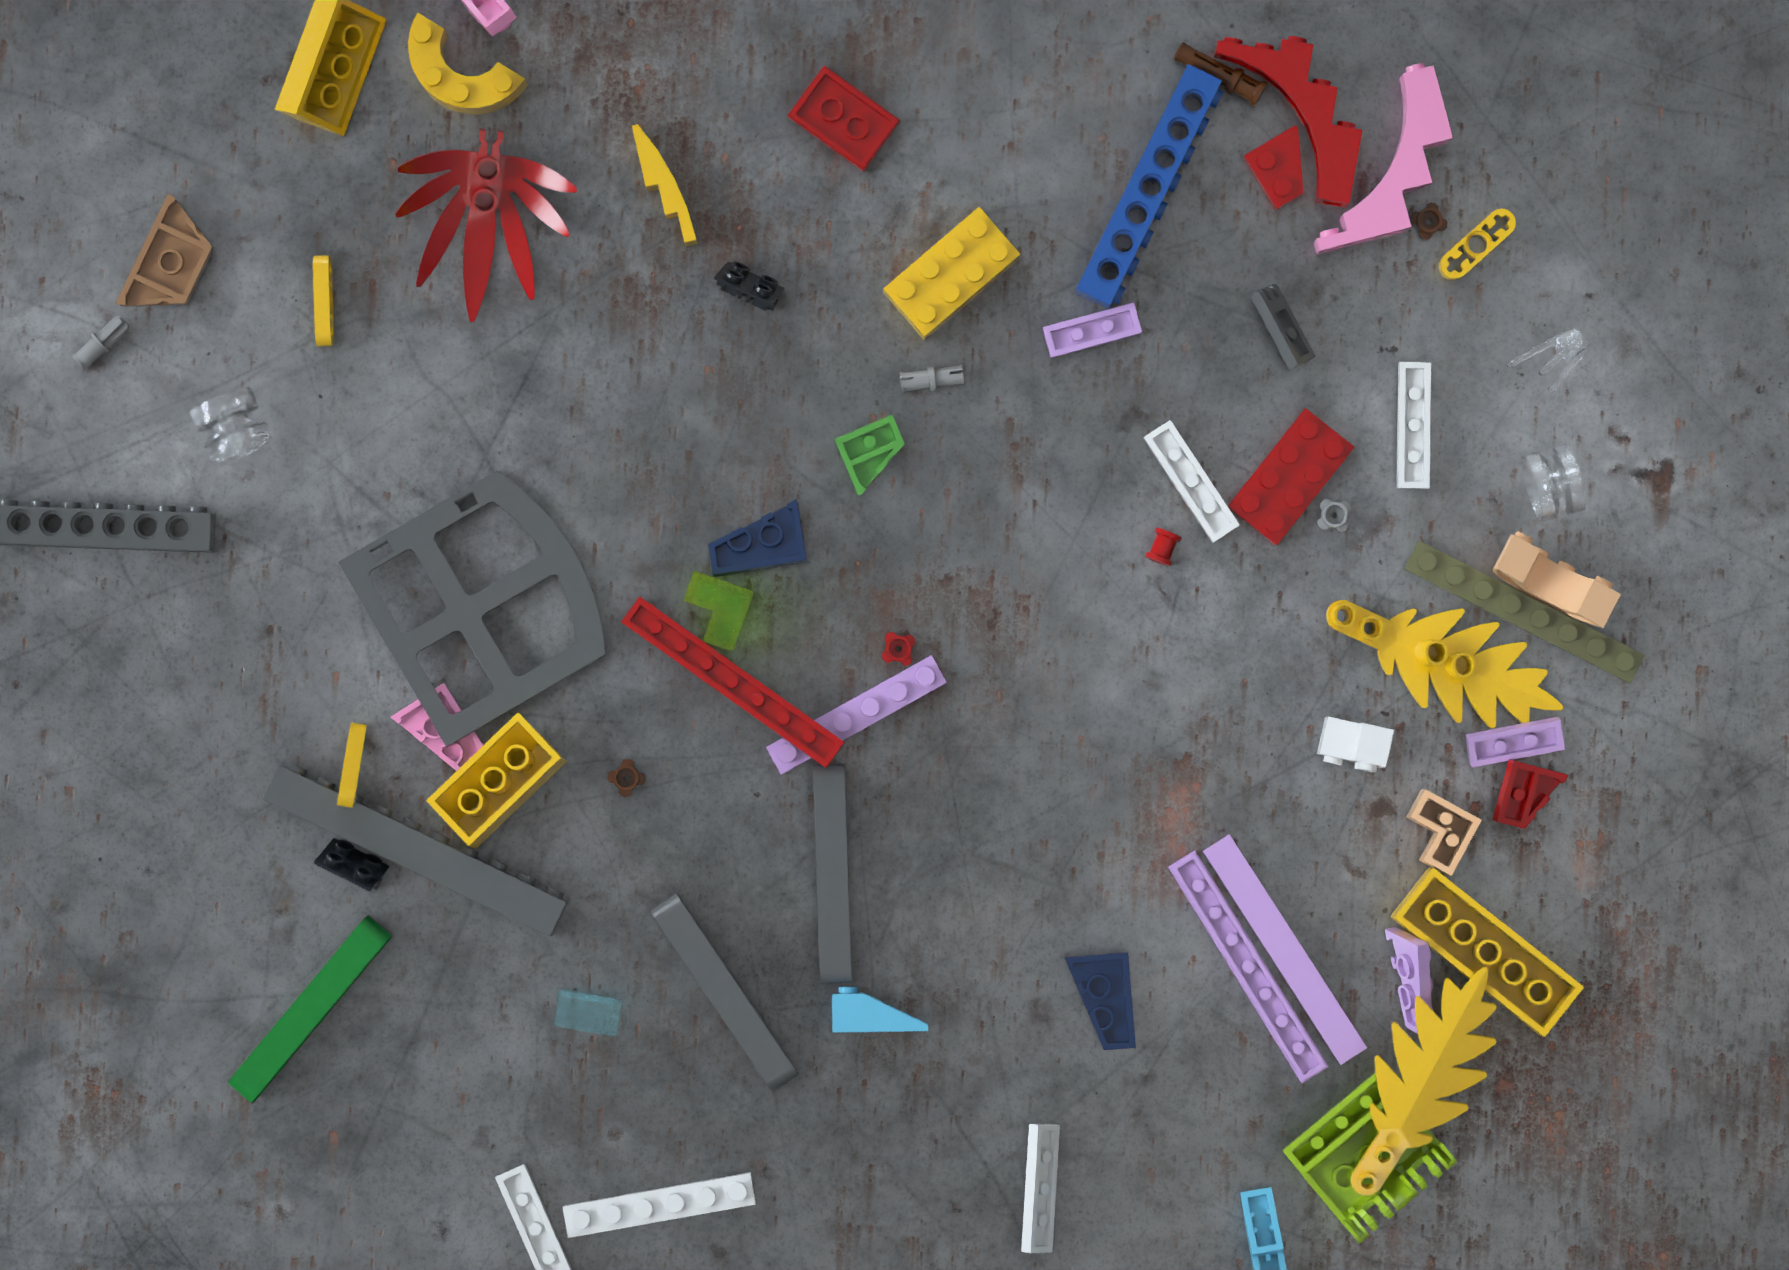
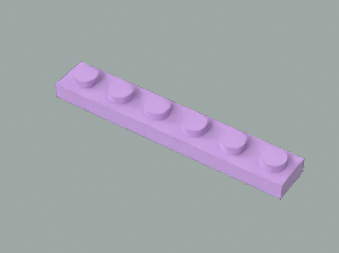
(866, 709)

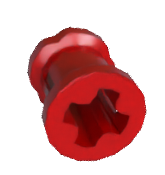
(1163, 547)

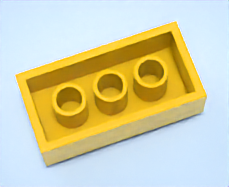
(951, 273)

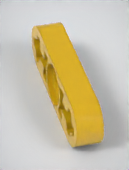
(1488, 222)
(323, 300)
(351, 765)

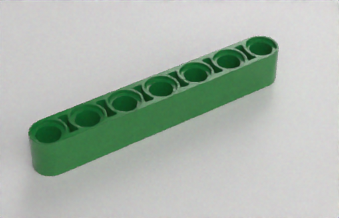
(309, 1009)

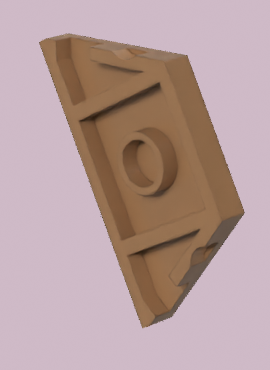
(168, 261)

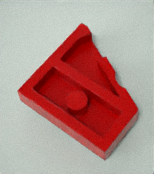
(1524, 792)

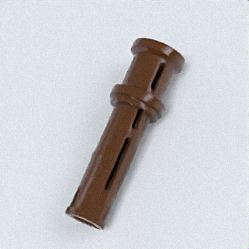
(1233, 80)

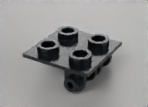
(737, 277)
(352, 865)

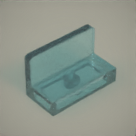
(588, 1012)

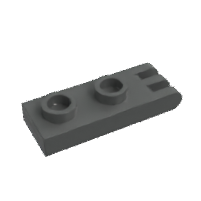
(1282, 326)

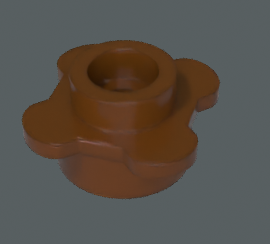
(1431, 212)
(617, 777)

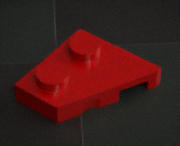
(1278, 167)

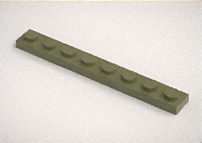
(1524, 612)

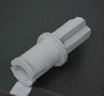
(101, 342)

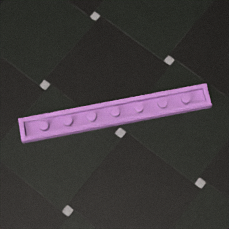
(1284, 949)
(1248, 966)

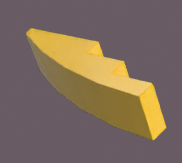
(658, 176)

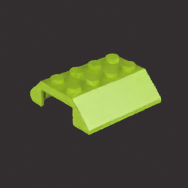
(1336, 1144)

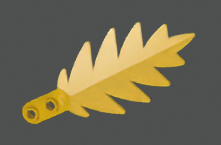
(1448, 661)
(1427, 1076)

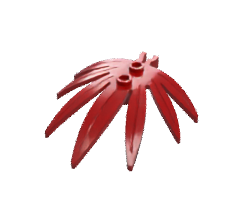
(484, 186)

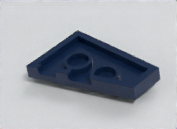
(765, 544)
(1107, 995)

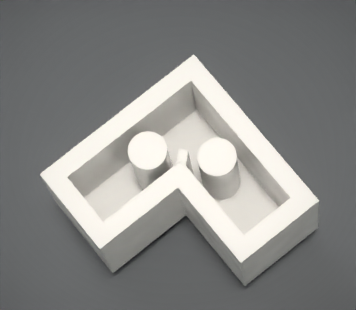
(1355, 742)

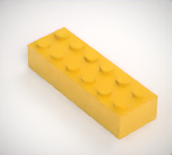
(1474, 938)

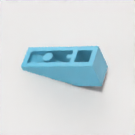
(864, 1013)

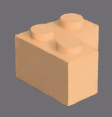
(1451, 828)

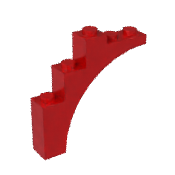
(1314, 102)

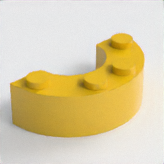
(452, 90)

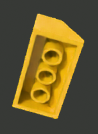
(331, 64)
(496, 781)

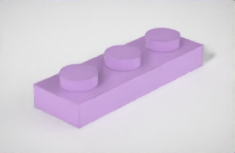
(1092, 330)
(1515, 742)

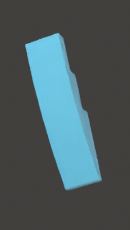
(1263, 1230)

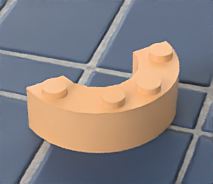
(1553, 583)

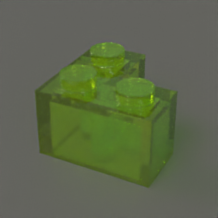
(729, 608)

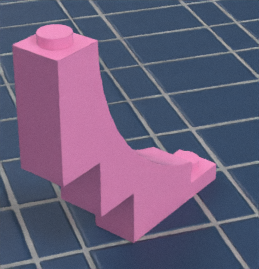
(1384, 209)

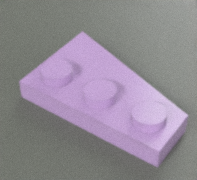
(1414, 969)

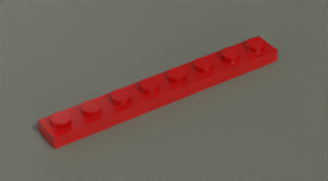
(733, 682)

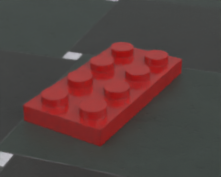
(1290, 477)

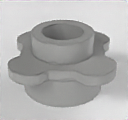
(1327, 508)

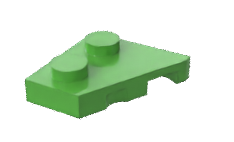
(869, 450)

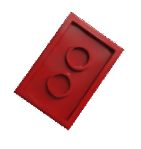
(843, 118)

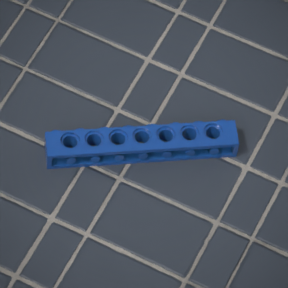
(1192, 84)

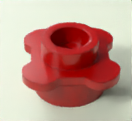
(904, 655)

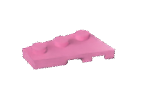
(418, 723)

